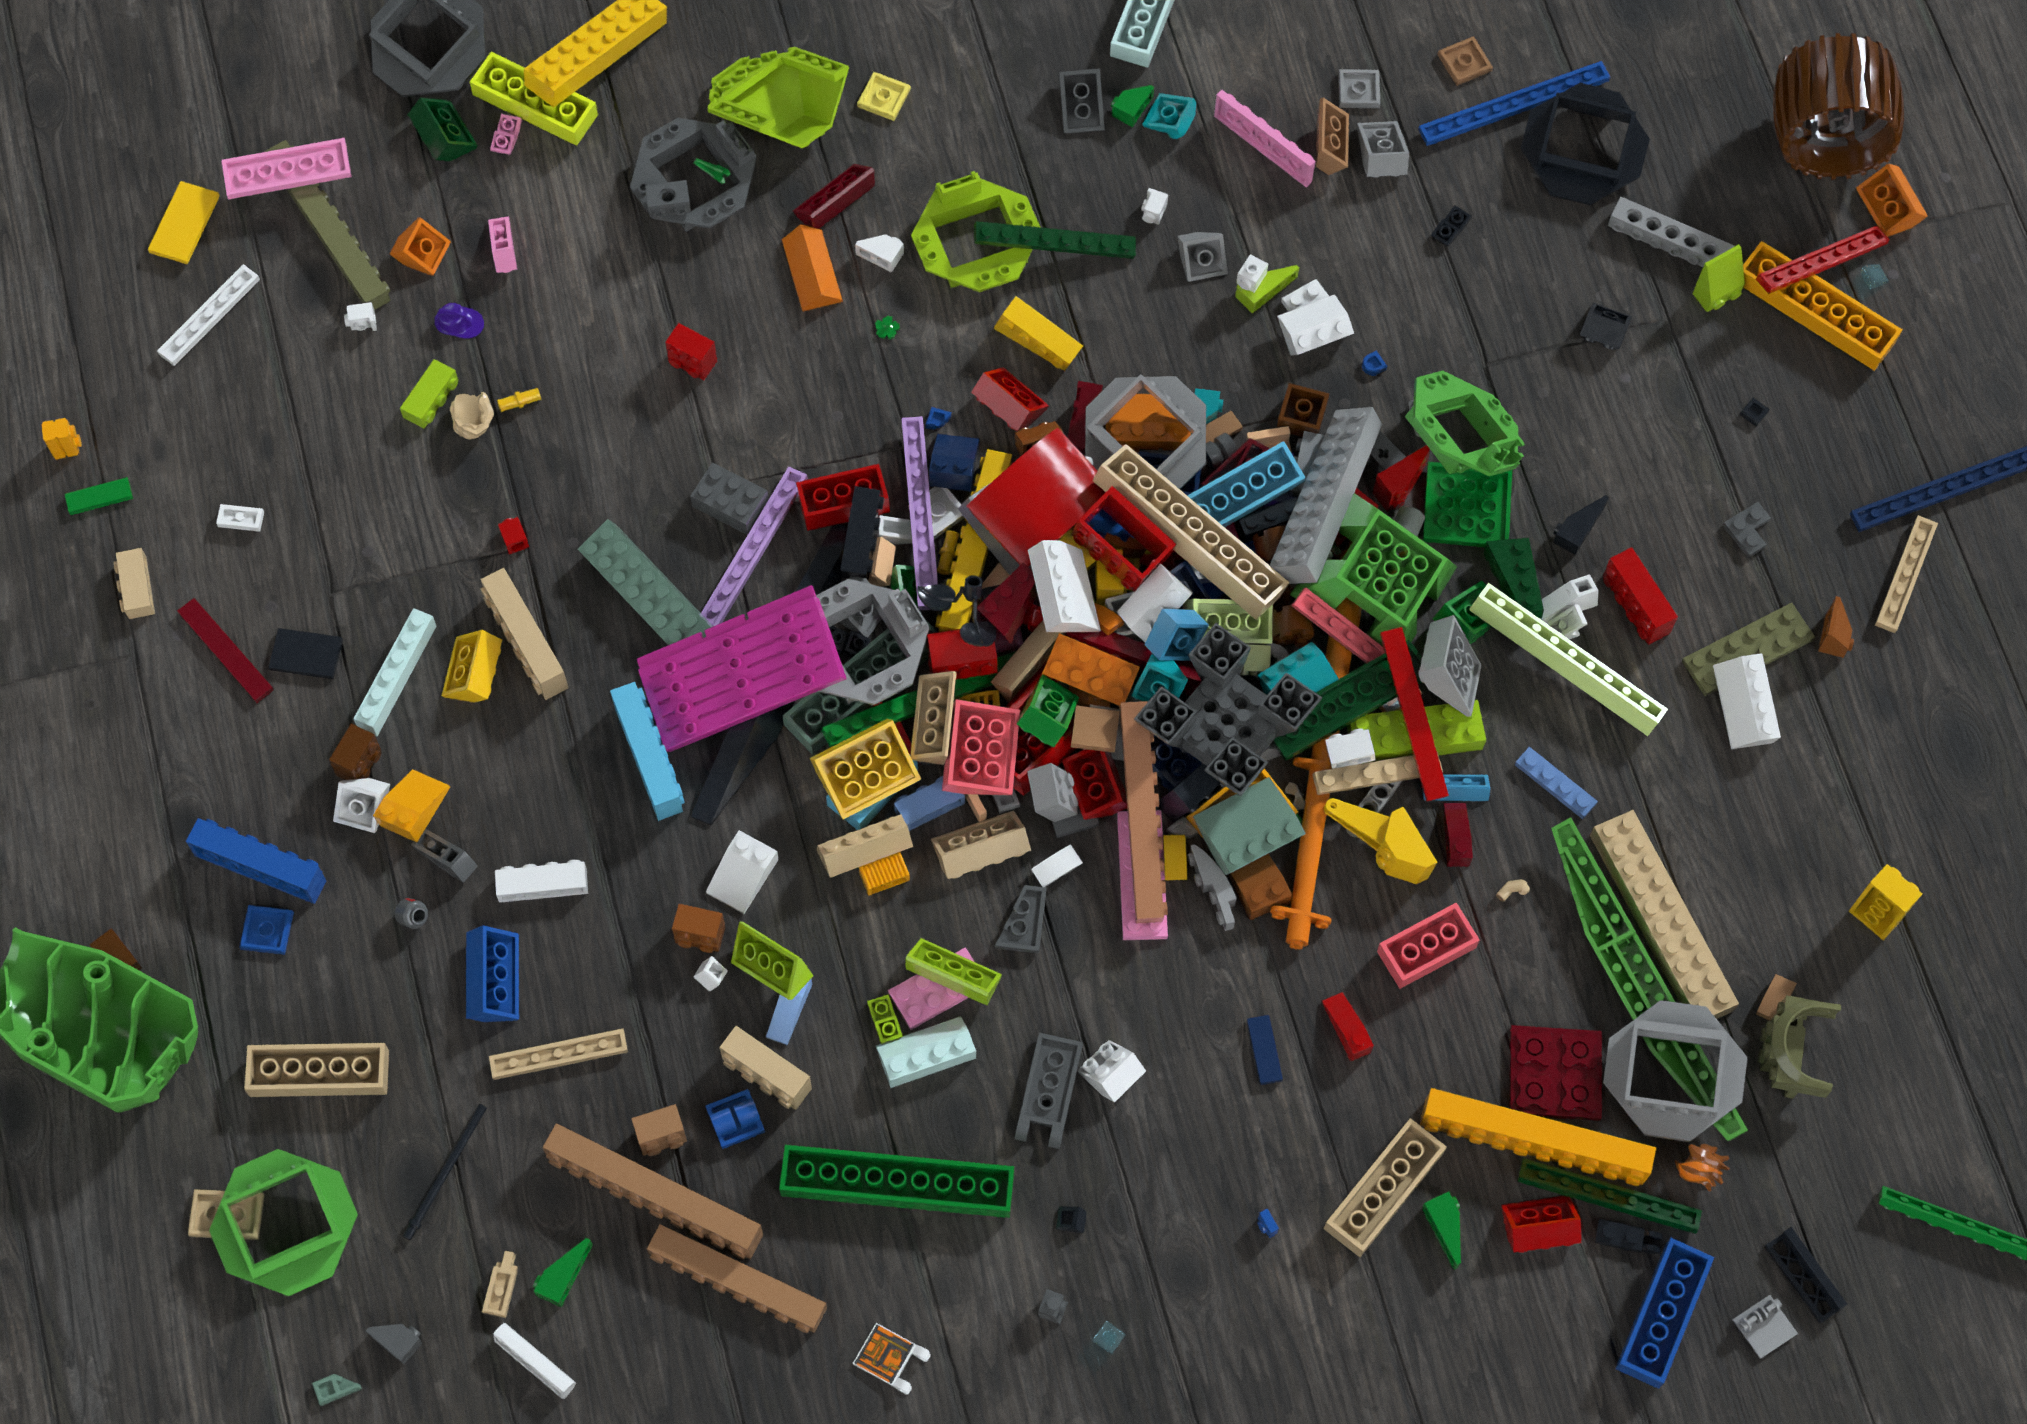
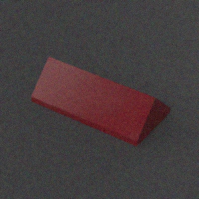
(836, 196)

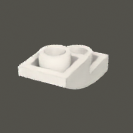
(1057, 866)

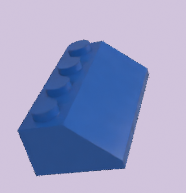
(492, 975)

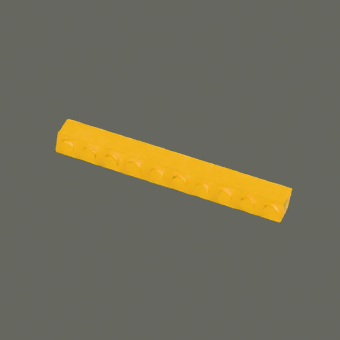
(972, 550)

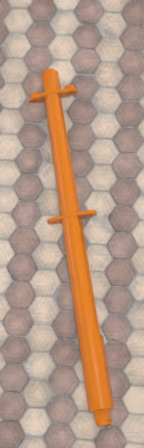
(1314, 816)

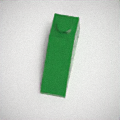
(1445, 1221)
(561, 1275)

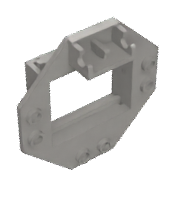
(1175, 398)
(902, 620)
(1682, 1024)

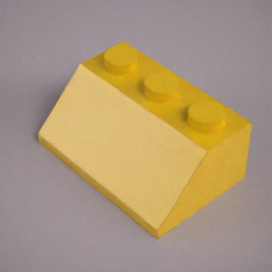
(472, 666)

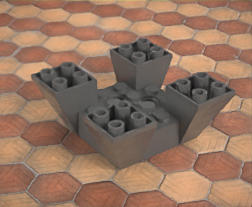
(1188, 726)

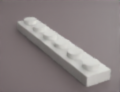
(208, 315)

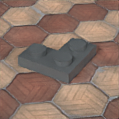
(1743, 529)

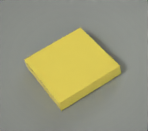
(883, 96)

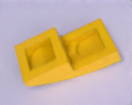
(1175, 857)

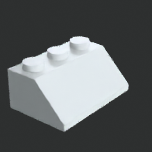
(1315, 325)
(1156, 593)

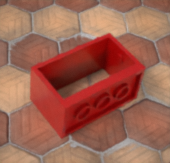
(1134, 523)

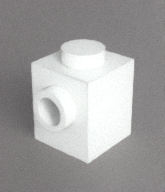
(1252, 273)

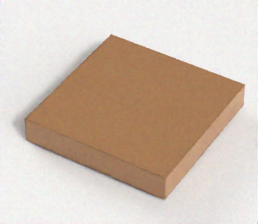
(1465, 61)
(1095, 729)

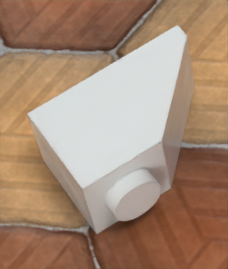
(881, 250)

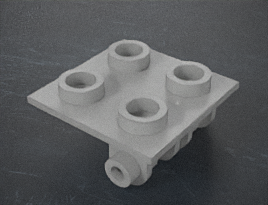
(1765, 1326)

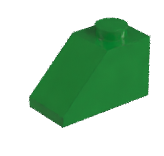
(1131, 104)

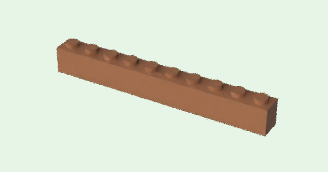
(1142, 816)

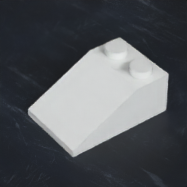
(742, 872)

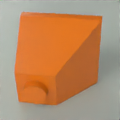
(420, 247)

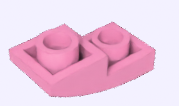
(506, 134)

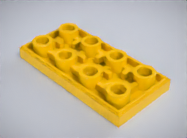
(183, 222)

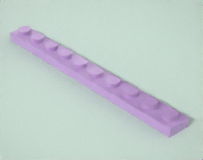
(919, 504)
(753, 547)

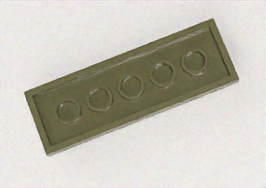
(1770, 635)

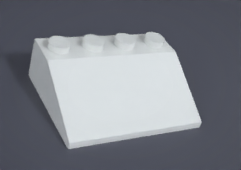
(1063, 587)

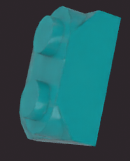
(1171, 115)

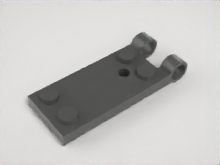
(1052, 1079)

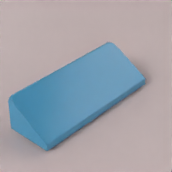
(1466, 788)

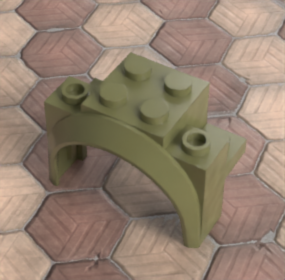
(1785, 1044)

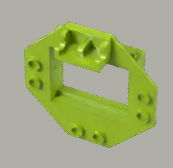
(961, 200)

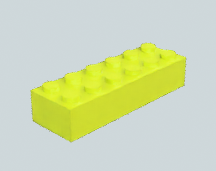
(503, 86)

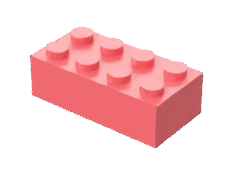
(1428, 945)

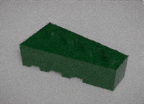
(1515, 569)

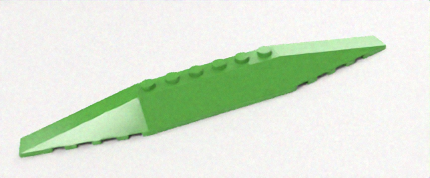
(1633, 970)

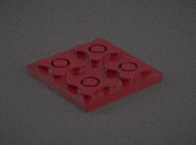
(1556, 1072)

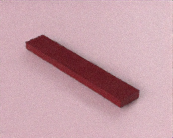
(225, 650)

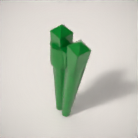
(714, 171)

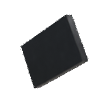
(305, 653)

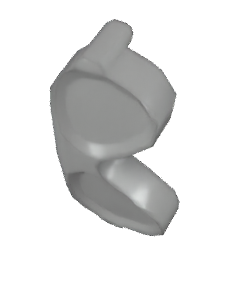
(1299, 801)

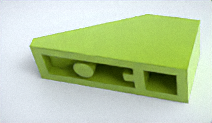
(1270, 286)

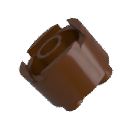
(1267, 544)
(1291, 627)

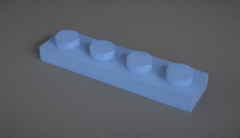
(1556, 783)

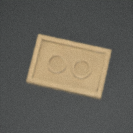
(206, 1203)

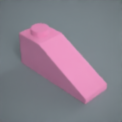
(502, 245)

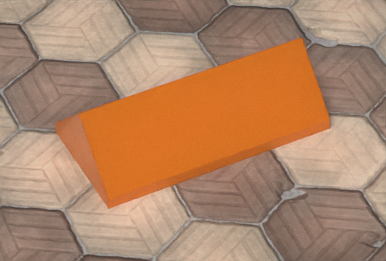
(811, 268)

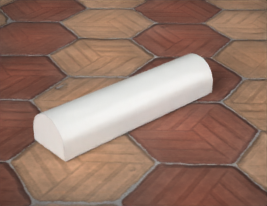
(533, 1361)

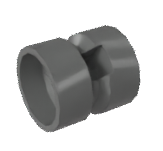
(1219, 450)

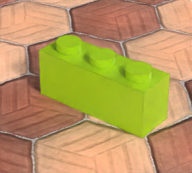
(429, 394)

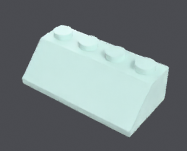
(926, 1051)

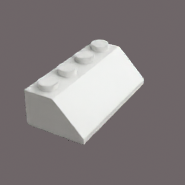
(1747, 701)

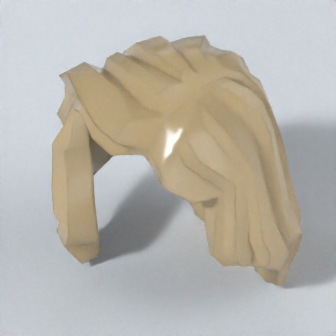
(471, 415)

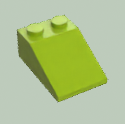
(1720, 279)

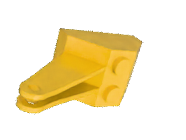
(1395, 838)

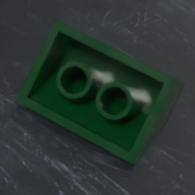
(441, 129)

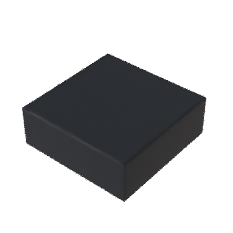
(1754, 412)

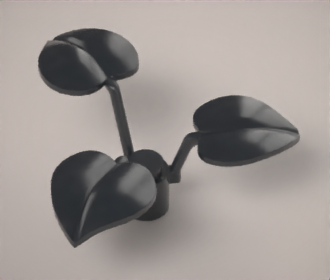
(941, 597)

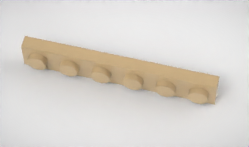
(1906, 574)
(1366, 775)
(558, 1054)

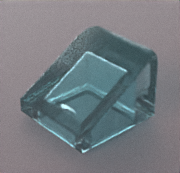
(1874, 275)

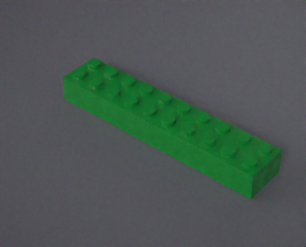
(897, 1181)

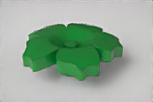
(887, 328)

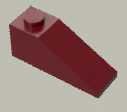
(1457, 835)

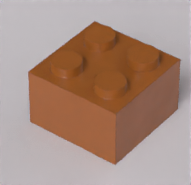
(698, 928)

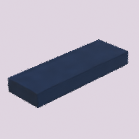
(1264, 1050)

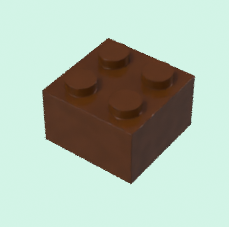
(1302, 410)
(355, 754)

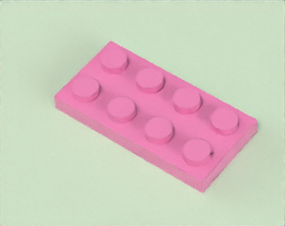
(923, 999)

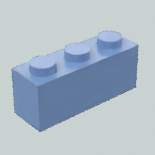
(927, 804)

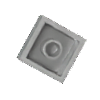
(1053, 792)

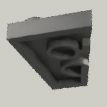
(1025, 923)

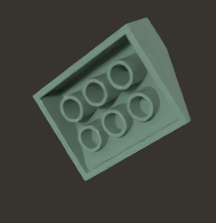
(1248, 826)

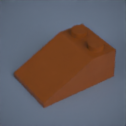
(1260, 886)

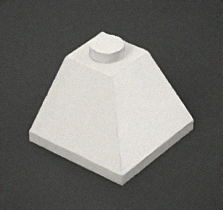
(358, 802)

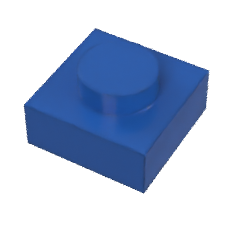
(1267, 1224)

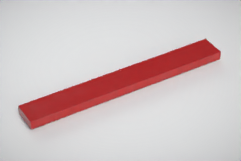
(1822, 259)
(1414, 714)

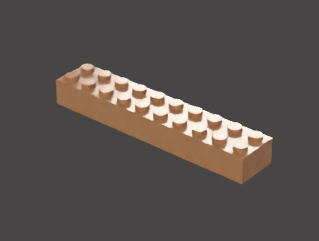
(653, 1192)

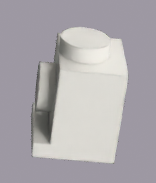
(1154, 206)
(360, 317)

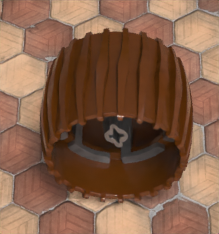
(1838, 106)

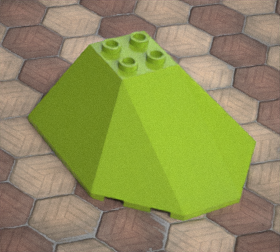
(781, 94)

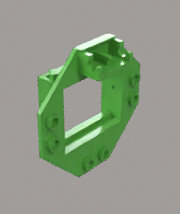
(1445, 393)
(299, 1265)

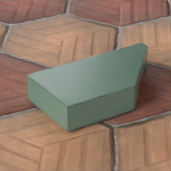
(333, 1388)

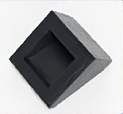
(1071, 1219)

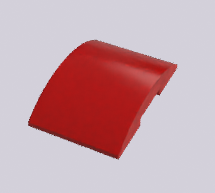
(1038, 496)

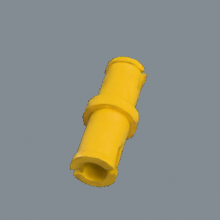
(519, 399)
(947, 552)

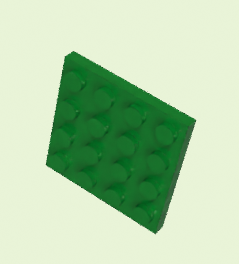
(1466, 506)

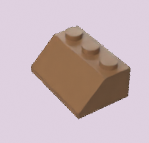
(1331, 138)

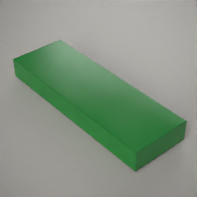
(98, 496)

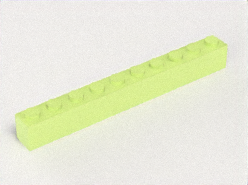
(1568, 659)

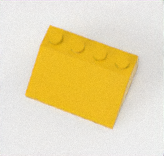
(865, 768)

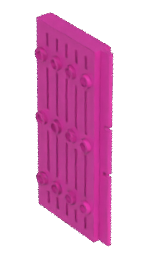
(740, 669)

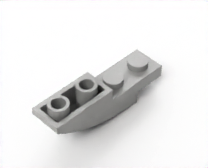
(1212, 879)

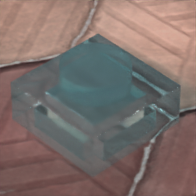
(1109, 1337)

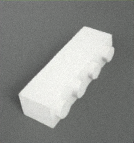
(541, 881)

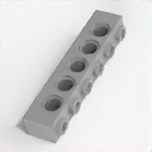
(1663, 227)

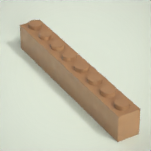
(737, 1279)

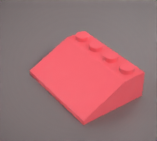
(981, 749)

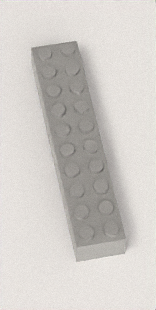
(1326, 495)

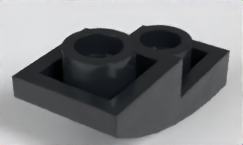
(1451, 226)
(848, 643)

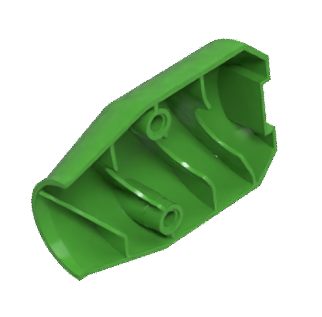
(93, 1020)

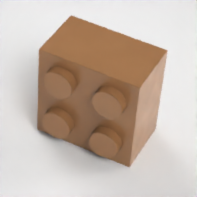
(659, 1130)

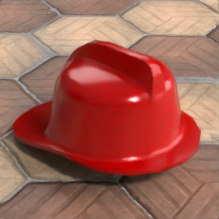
(1033, 617)

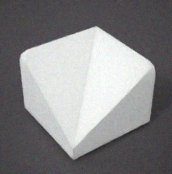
(710, 973)

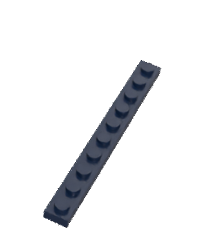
(1940, 489)

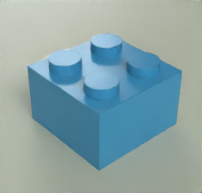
(1176, 634)

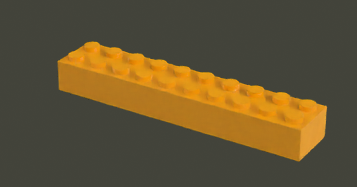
(1537, 1137)

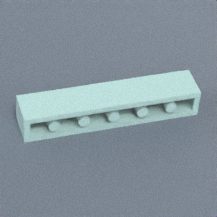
(395, 672)

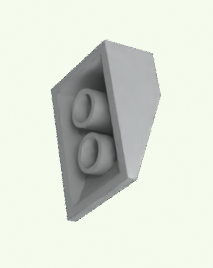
(1383, 149)

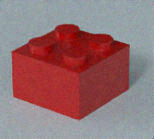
(691, 352)

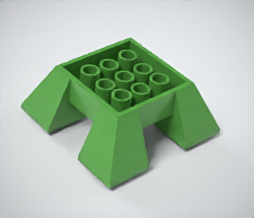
(1355, 575)

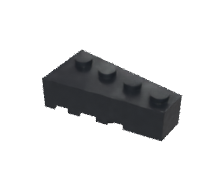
(861, 533)
(1188, 793)

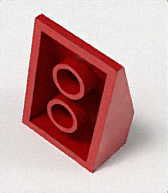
(1397, 481)

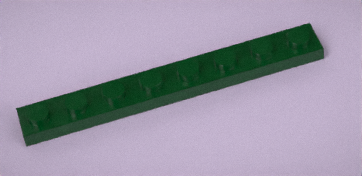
(1054, 240)
(1609, 1196)

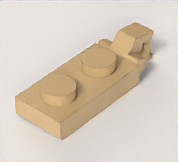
(501, 1286)

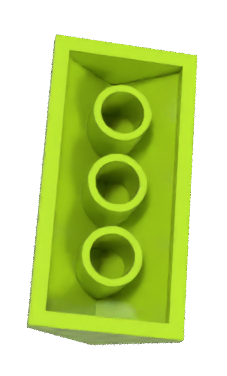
(769, 962)
(952, 971)

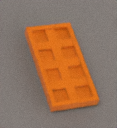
(1091, 670)

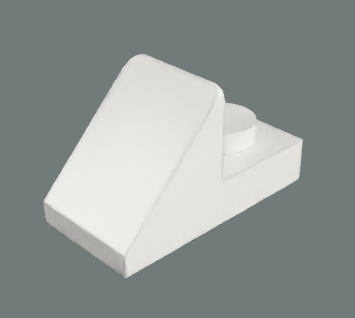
(1569, 622)

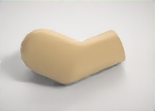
(1513, 886)

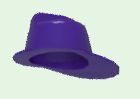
(459, 321)

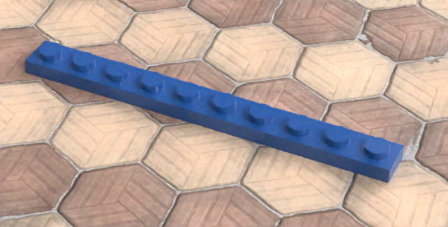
(1510, 104)

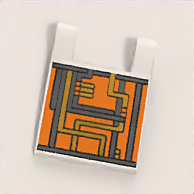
(887, 1355)

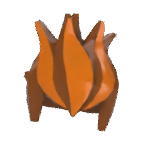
(1703, 1166)

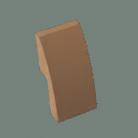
(1776, 993)

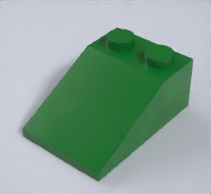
(1459, 606)
(1048, 711)

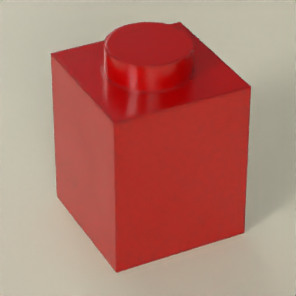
(513, 535)

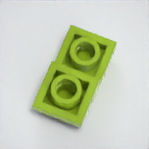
(884, 1019)

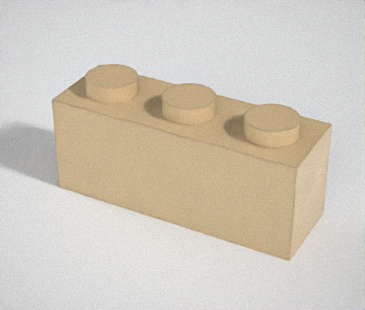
(134, 583)

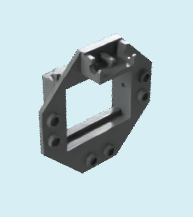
(409, 75)
(677, 138)

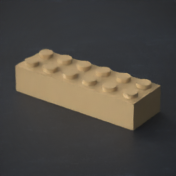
(523, 634)
(317, 1069)
(1385, 1187)

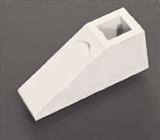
(1575, 592)

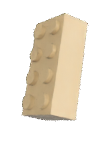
(765, 1068)

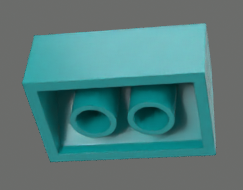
(1305, 665)

